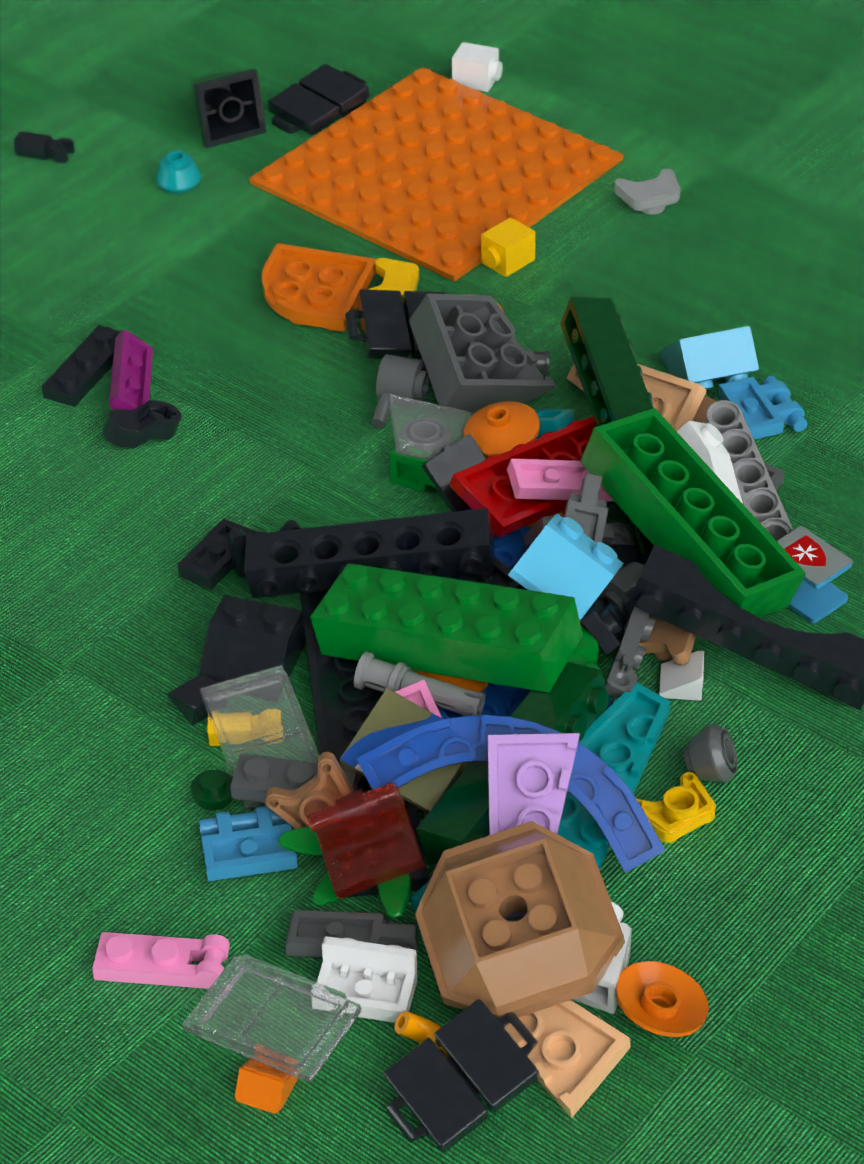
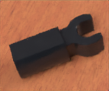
(43, 147)

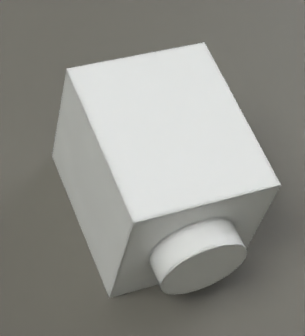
(476, 66)

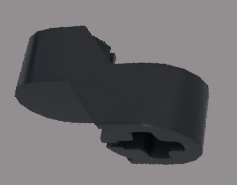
(145, 422)

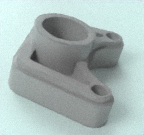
(650, 195)

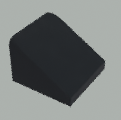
(189, 699)

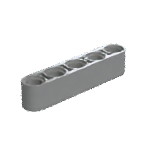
(750, 471)

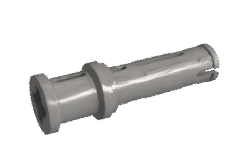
(383, 675)

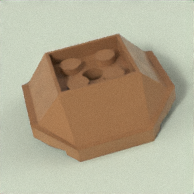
(526, 963)

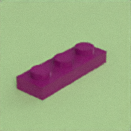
(130, 372)

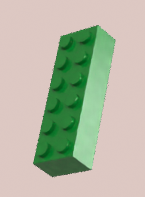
(691, 511)
(449, 626)

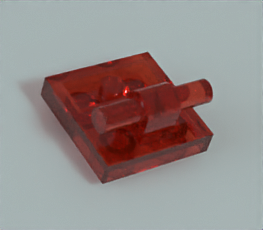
(366, 839)

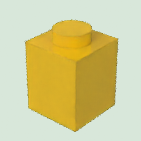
(508, 247)

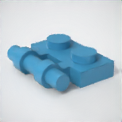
(764, 405)
(245, 844)

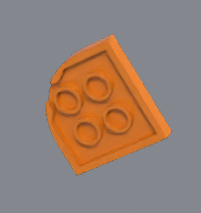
(315, 284)

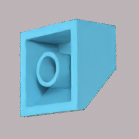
(712, 357)
(567, 564)

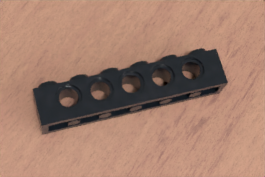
(422, 544)

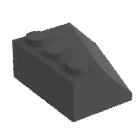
(474, 353)

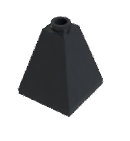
(228, 106)

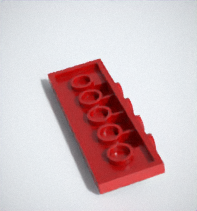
(490, 487)

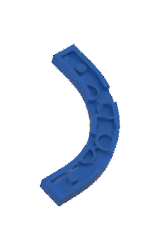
(466, 740)

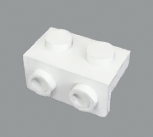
(371, 975)

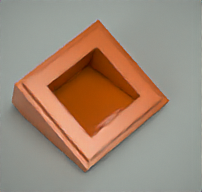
(263, 1086)

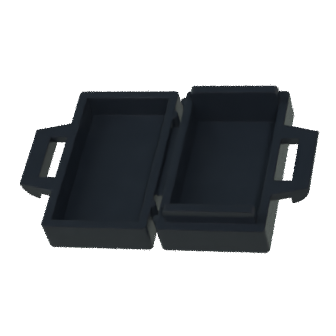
(318, 100)
(385, 322)
(445, 1090)

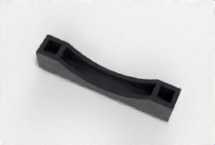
(682, 596)

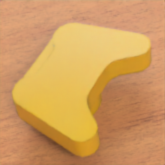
(397, 275)
(681, 809)

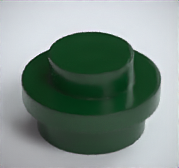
(212, 789)

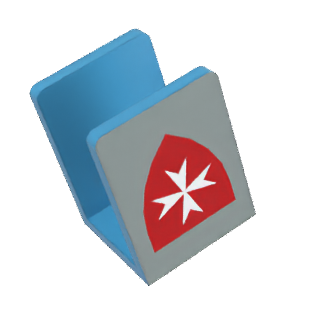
(822, 564)

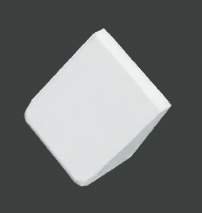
(684, 680)

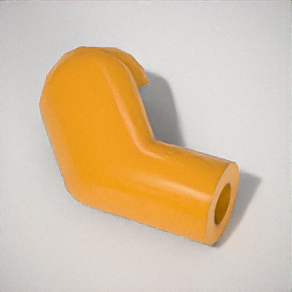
(416, 1028)

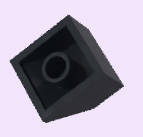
(251, 638)

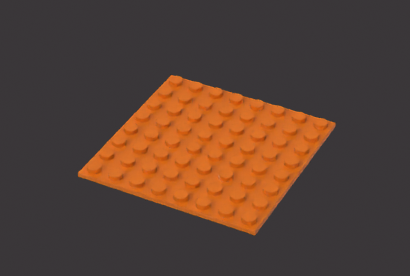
(435, 170)

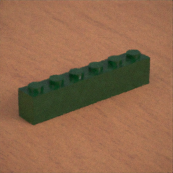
(464, 809)

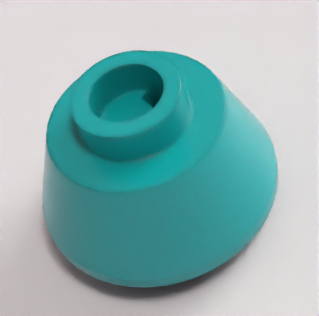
(177, 173)

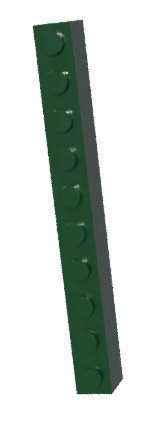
(606, 367)

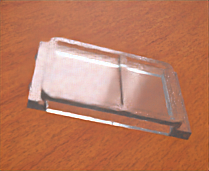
(259, 718)
(273, 1016)

